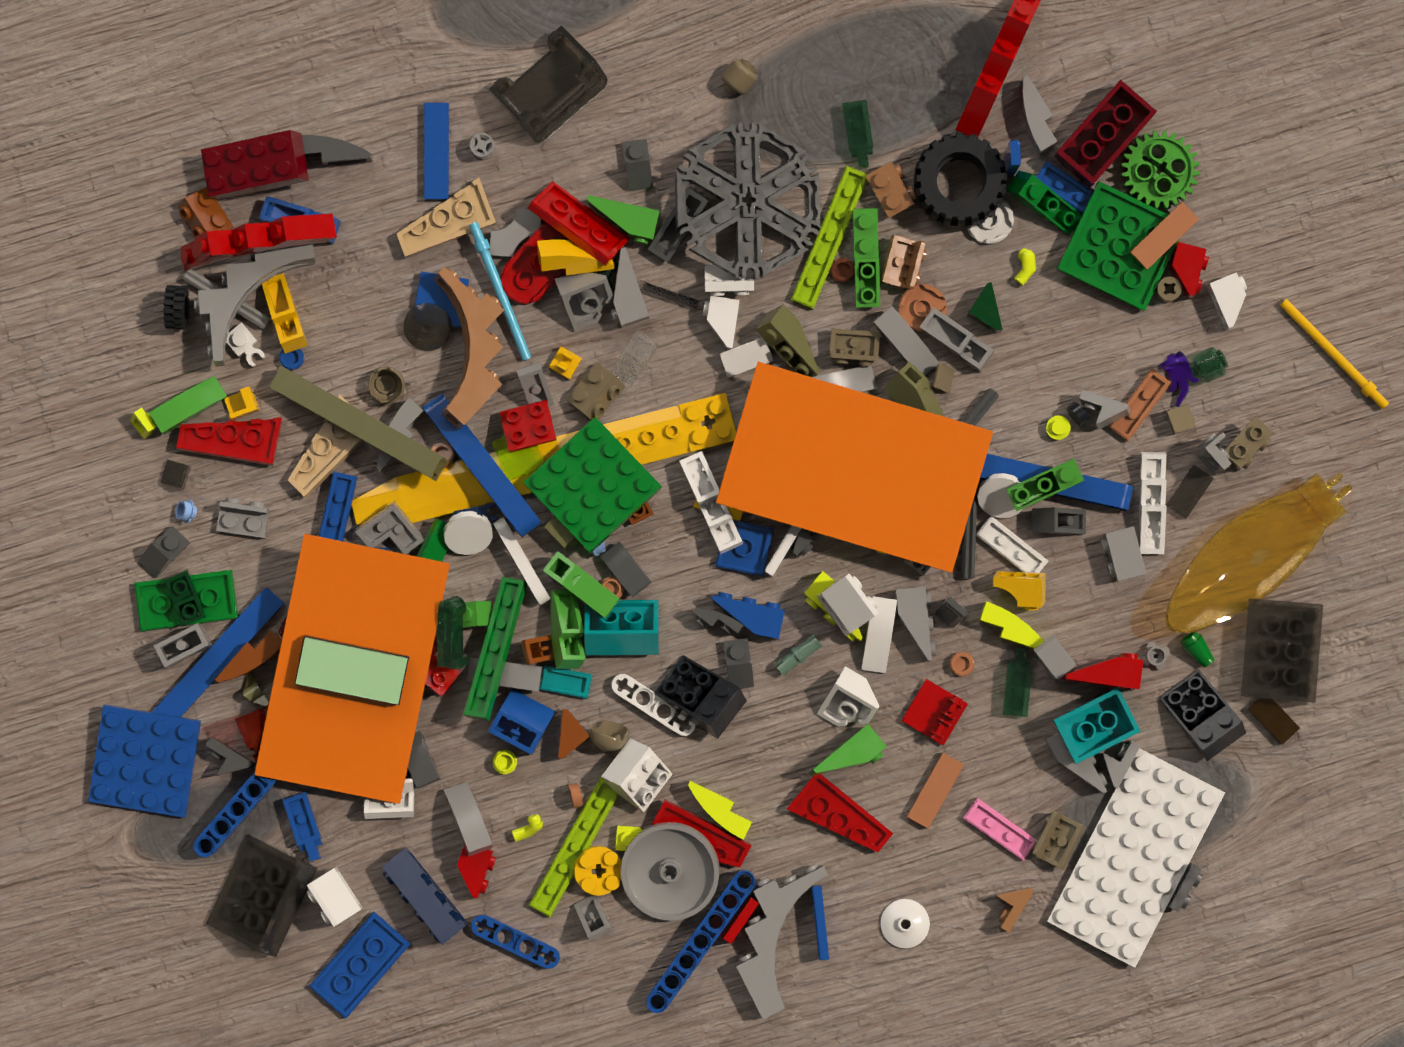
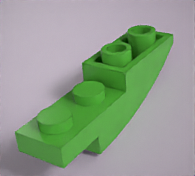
(866, 257)

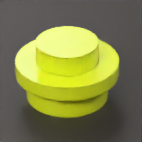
(1058, 427)
(504, 762)

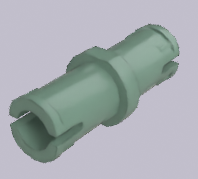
(798, 655)

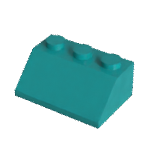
(627, 630)

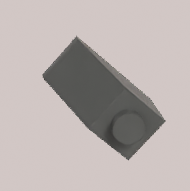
(1058, 521)

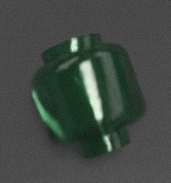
(1209, 364)

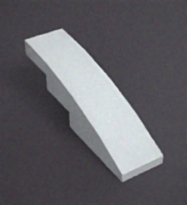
(706, 493)
(1152, 503)

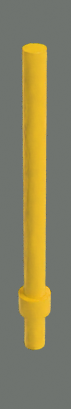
(1367, 388)

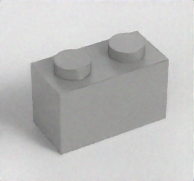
(1123, 554)
(182, 645)

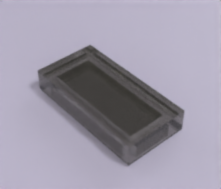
(1189, 491)

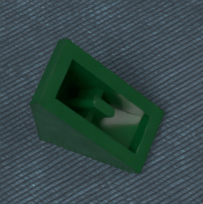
(986, 310)

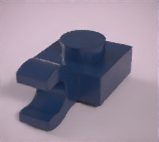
(482, 510)

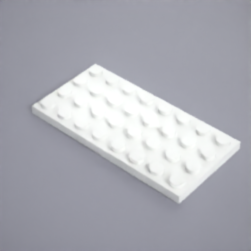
(1136, 857)

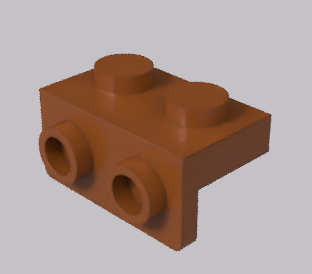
(203, 213)

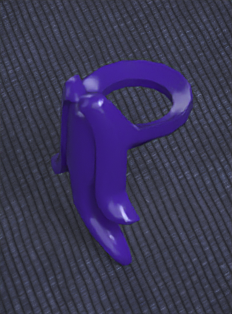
(1179, 373)

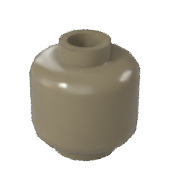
(739, 76)

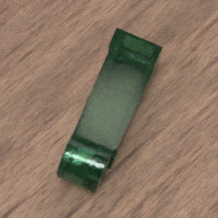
(451, 634)

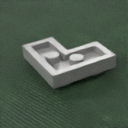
(390, 523)

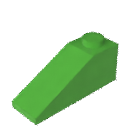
(631, 219)
(855, 752)

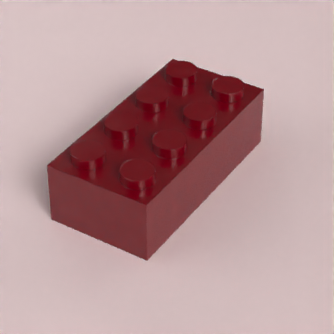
(1105, 133)
(254, 165)

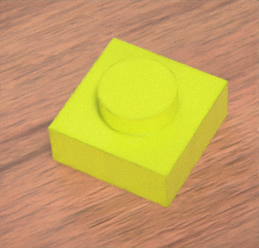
(143, 423)
(625, 835)

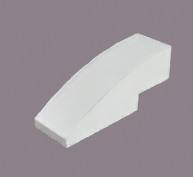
(879, 636)

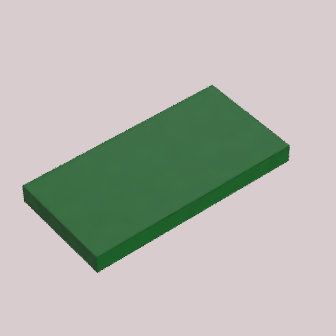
(213, 588)

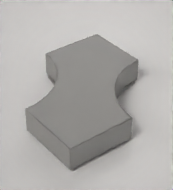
(505, 241)

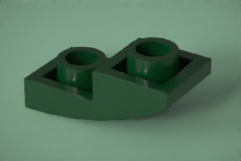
(185, 597)

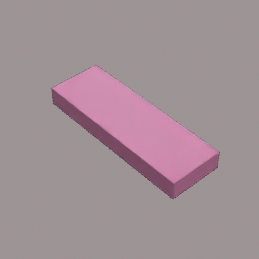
(1000, 829)

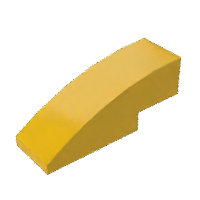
(567, 256)
(284, 313)

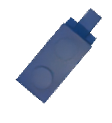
(303, 824)

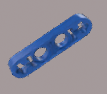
(514, 945)

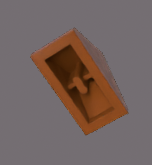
(538, 649)
(571, 734)

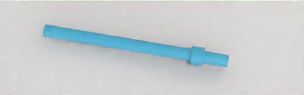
(482, 246)

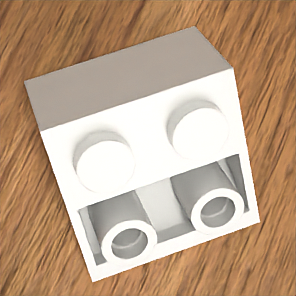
(848, 604)
(637, 774)
(333, 897)

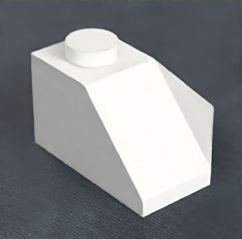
(849, 700)

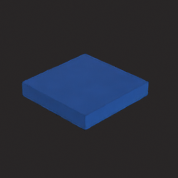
(431, 292)
(750, 556)

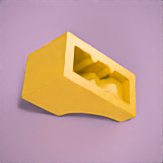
(1026, 587)

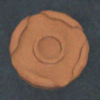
(917, 304)

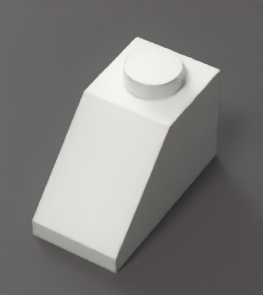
(1228, 298)
(722, 318)

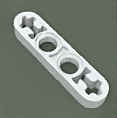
(521, 561)
(651, 707)

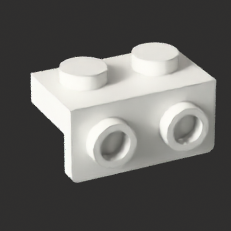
(719, 281)
(382, 809)

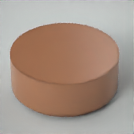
(444, 450)
(961, 663)
(575, 795)

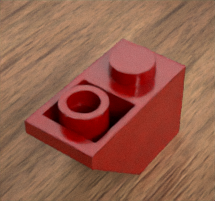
(1186, 267)
(475, 869)

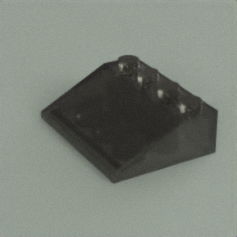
(1282, 650)
(261, 896)

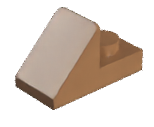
(1017, 900)

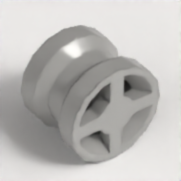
(481, 141)

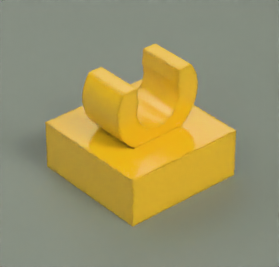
(565, 363)

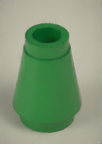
(1197, 648)

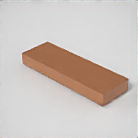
(1164, 236)
(1141, 404)
(935, 790)

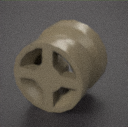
(1164, 293)

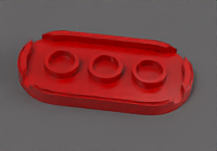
(522, 274)

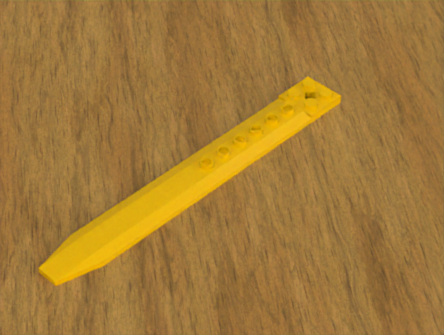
(646, 436)

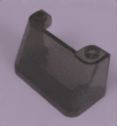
(552, 87)

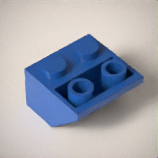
(521, 721)

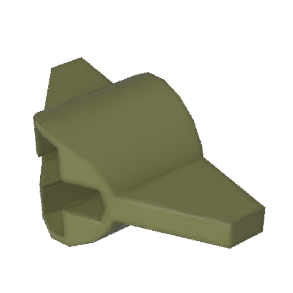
(254, 693)

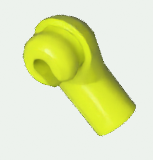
(1028, 262)
(535, 824)

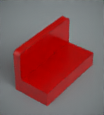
(738, 920)

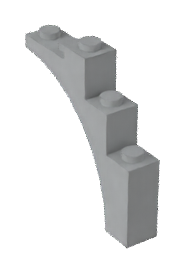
(242, 281)
(776, 902)

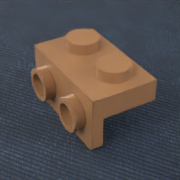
(891, 189)
(903, 262)

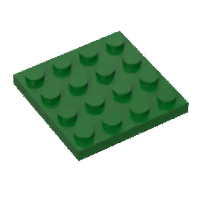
(1102, 243)
(592, 485)

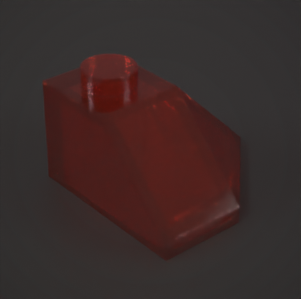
(252, 728)

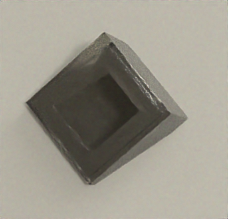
(175, 474)

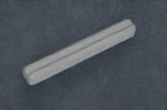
(246, 310)

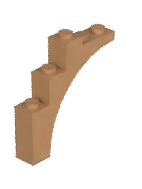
(475, 317)

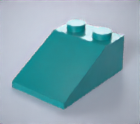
(1096, 725)

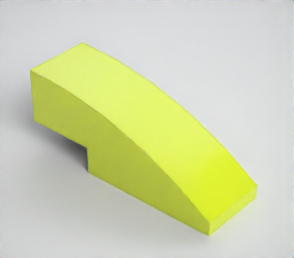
(1012, 627)
(719, 809)

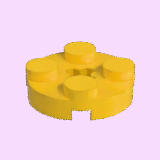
(589, 881)

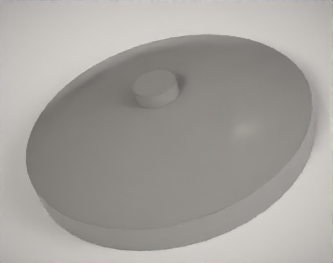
(670, 871)

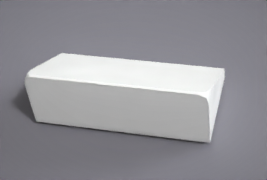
(745, 357)

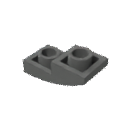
(803, 543)
(626, 569)
(710, 617)
(421, 763)

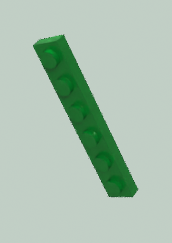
(495, 649)

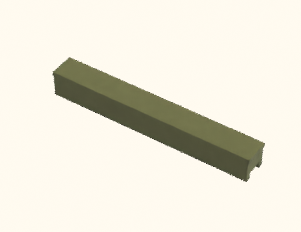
(358, 423)

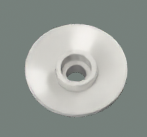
(895, 914)

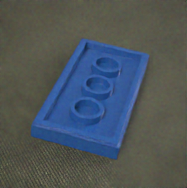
(360, 964)

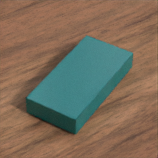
(566, 681)

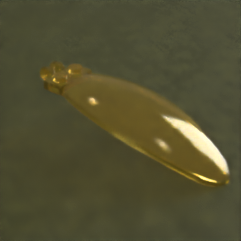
(1253, 554)

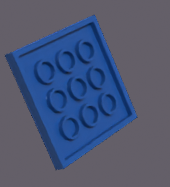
(144, 760)

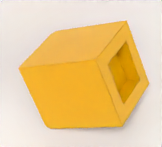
(242, 404)

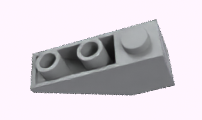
(913, 613)
(1084, 769)

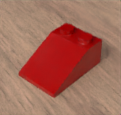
(1115, 672)

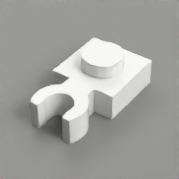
(242, 342)

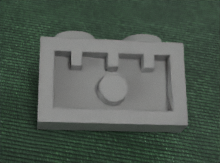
(1214, 458)
(243, 519)

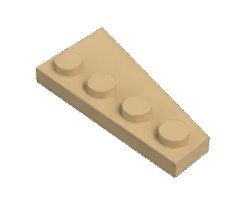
(448, 220)
(323, 456)

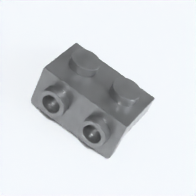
(1190, 878)

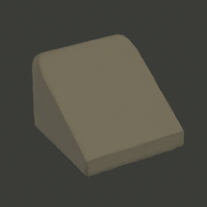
(942, 378)
(1180, 419)

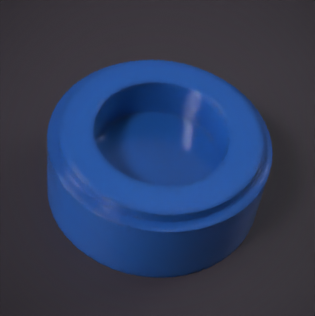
(292, 360)

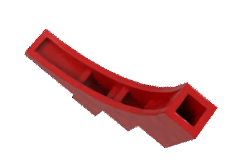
(997, 66)
(257, 237)

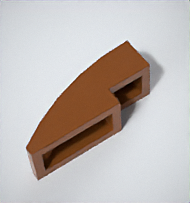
(251, 657)

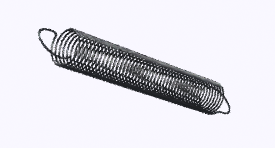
(671, 292)

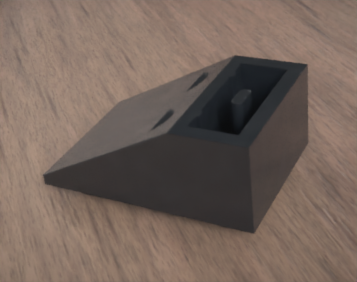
(701, 696)
(1203, 715)

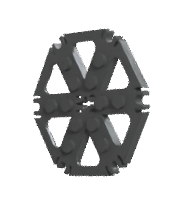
(762, 191)

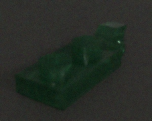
(858, 131)
(1017, 685)

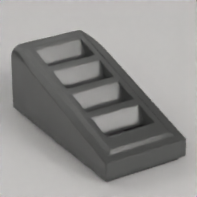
(951, 612)

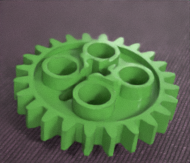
(1172, 152)

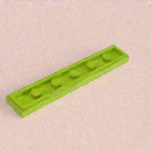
(829, 237)
(578, 840)

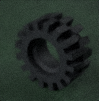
(176, 307)

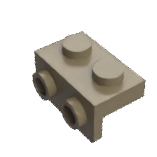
(855, 345)
(595, 392)
(1247, 442)
(1058, 839)

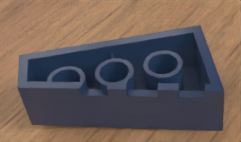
(424, 895)

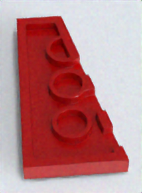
(241, 440)
(834, 810)
(728, 847)

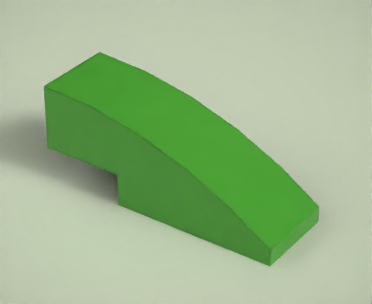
(188, 405)
(566, 630)

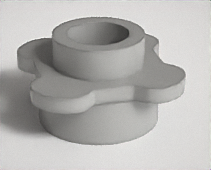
(1158, 662)

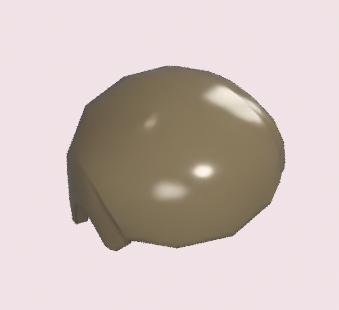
(386, 384)
(609, 735)

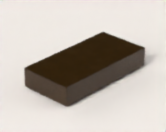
(1274, 719)

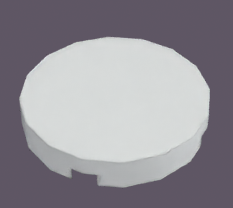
(992, 231)
(994, 496)
(468, 533)

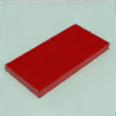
(578, 223)

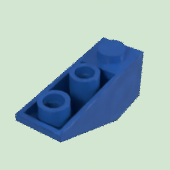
(758, 619)

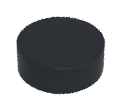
(1077, 413)

